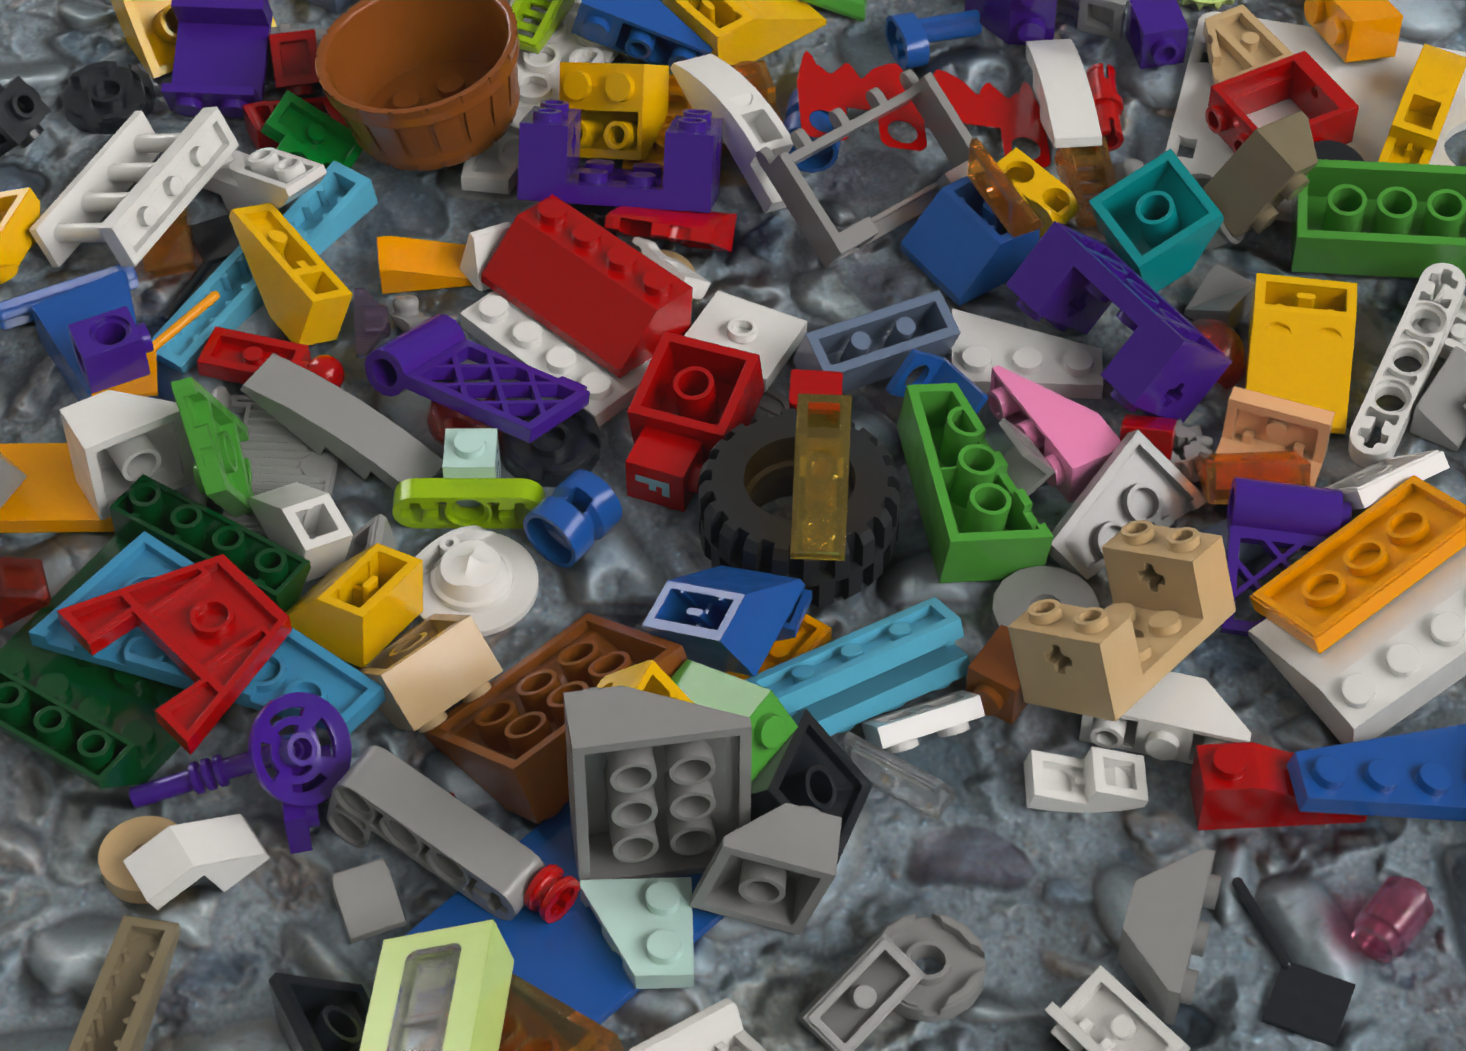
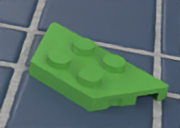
(216, 447)

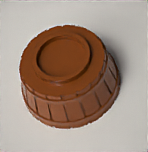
(423, 78)

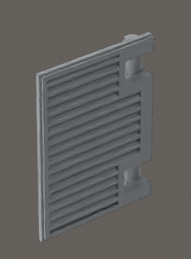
(274, 455)

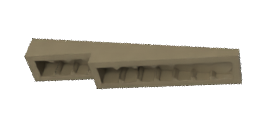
(128, 987)

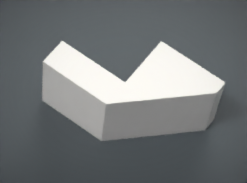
(183, 853)

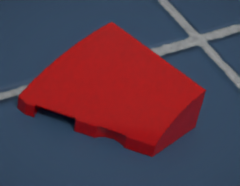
(685, 228)

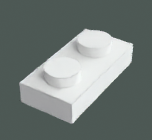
(944, 715)

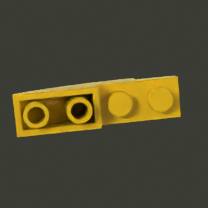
(1424, 107)

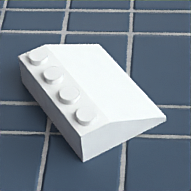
(1385, 663)

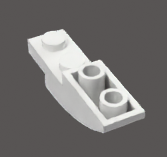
(746, 116)
(264, 178)

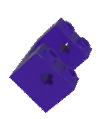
(552, 154)
(1164, 362)

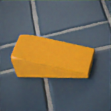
(419, 264)

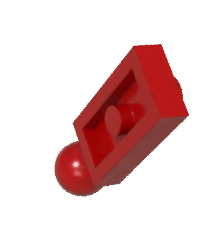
(238, 355)

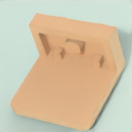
(1275, 424)

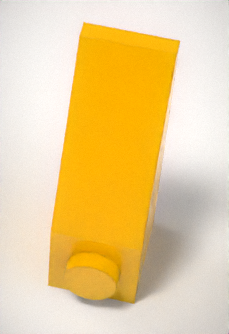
(291, 277)

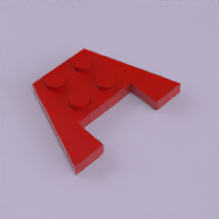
(205, 621)

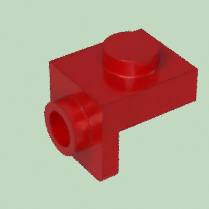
(295, 61)

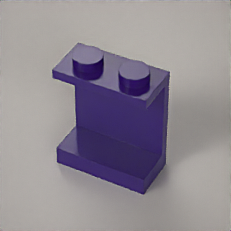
(219, 55)

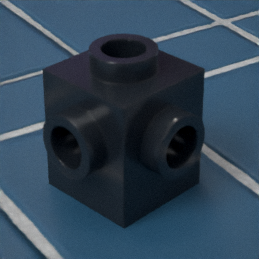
(20, 115)

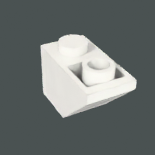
(304, 523)

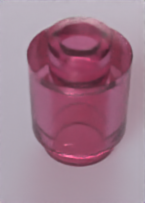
(1392, 919)

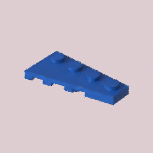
(1386, 776)

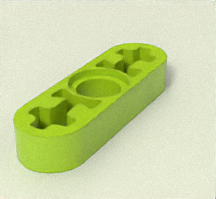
(433, 515)

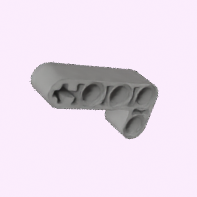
(433, 829)

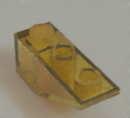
(821, 477)

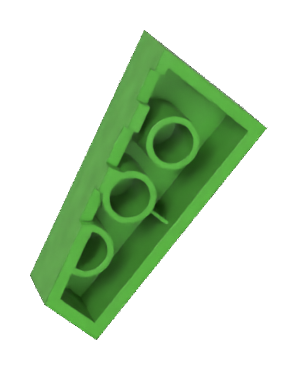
(967, 502)

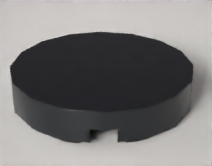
(106, 95)
(555, 454)

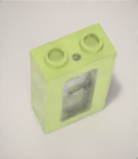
(440, 991)

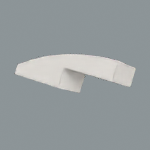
(1098, 783)

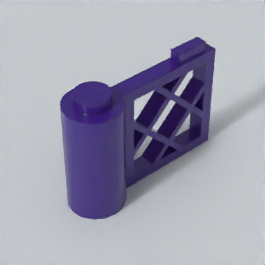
(1276, 517)

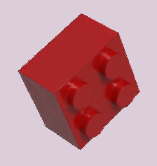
(697, 390)

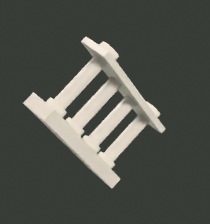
(153, 203)

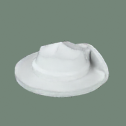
(479, 577)

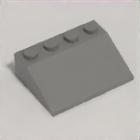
(652, 782)

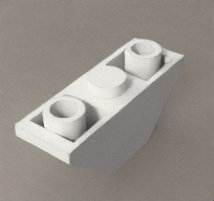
(1170, 721)

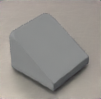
(367, 900)

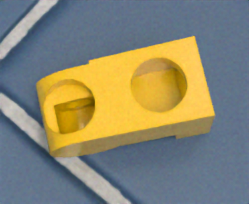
(1042, 190)

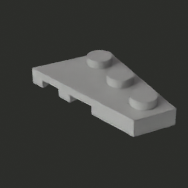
(1129, 487)

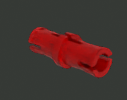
(1107, 103)

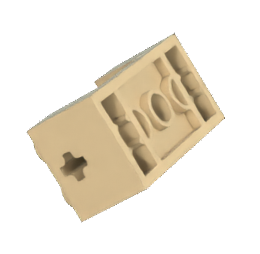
(1166, 598)

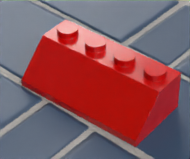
(588, 286)

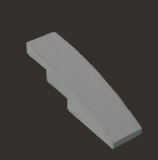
(338, 421)

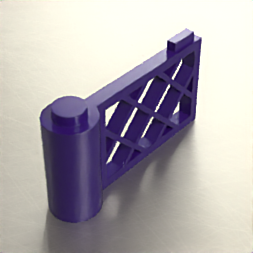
(435, 352)

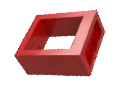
(1294, 77)

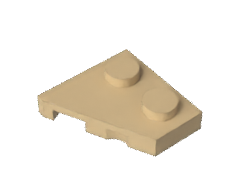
(1239, 43)

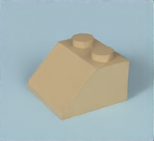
(432, 670)

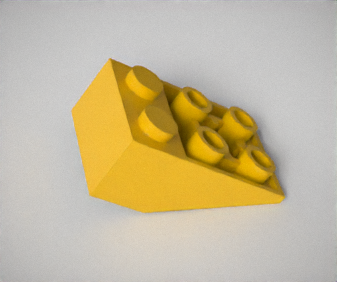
(747, 27)
(1302, 342)

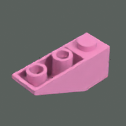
(1065, 432)

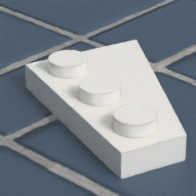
(1042, 358)

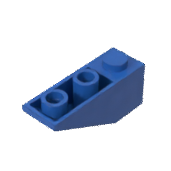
(639, 29)

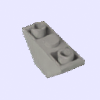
(1166, 930)

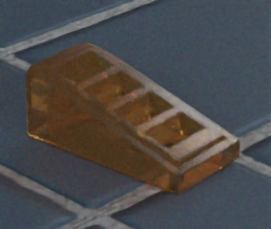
(1074, 157)

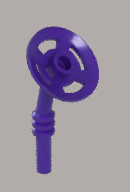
(280, 752)

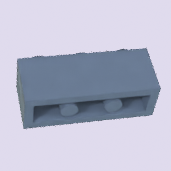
(879, 341)

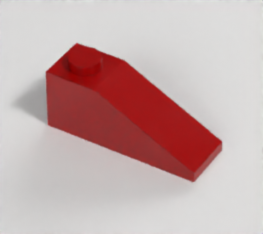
(1249, 789)

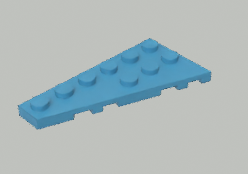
(294, 666)

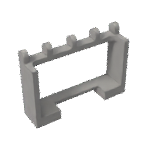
(806, 208)

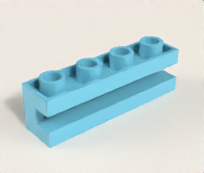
(872, 668)

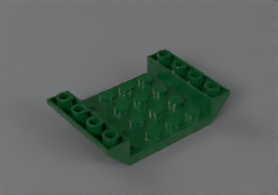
(105, 718)

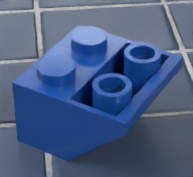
(965, 244)
(724, 615)

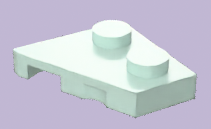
(647, 926)

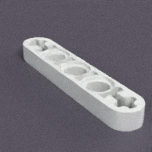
(1407, 385)

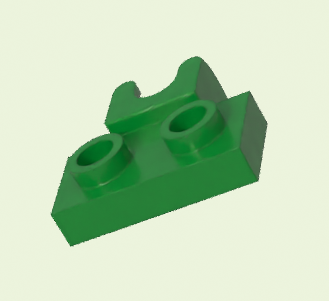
(310, 133)

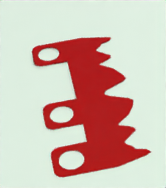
(845, 89)

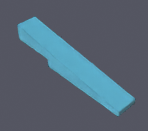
(317, 216)

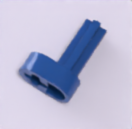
(910, 37)

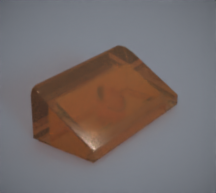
(1000, 192)
(1219, 470)

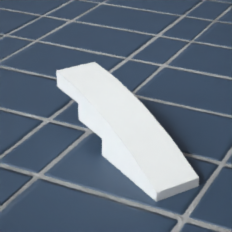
(1063, 94)

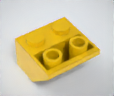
(618, 106)
(362, 604)

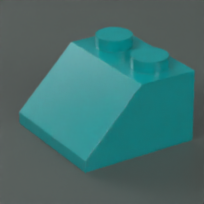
(1157, 220)

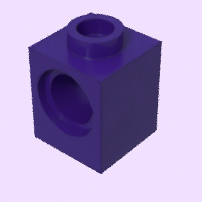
(1156, 32)
(111, 348)

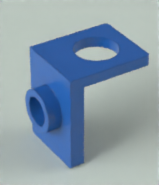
(935, 371)

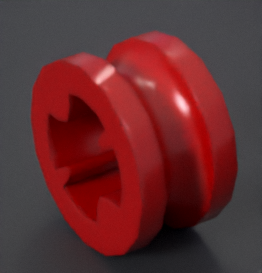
(551, 893)

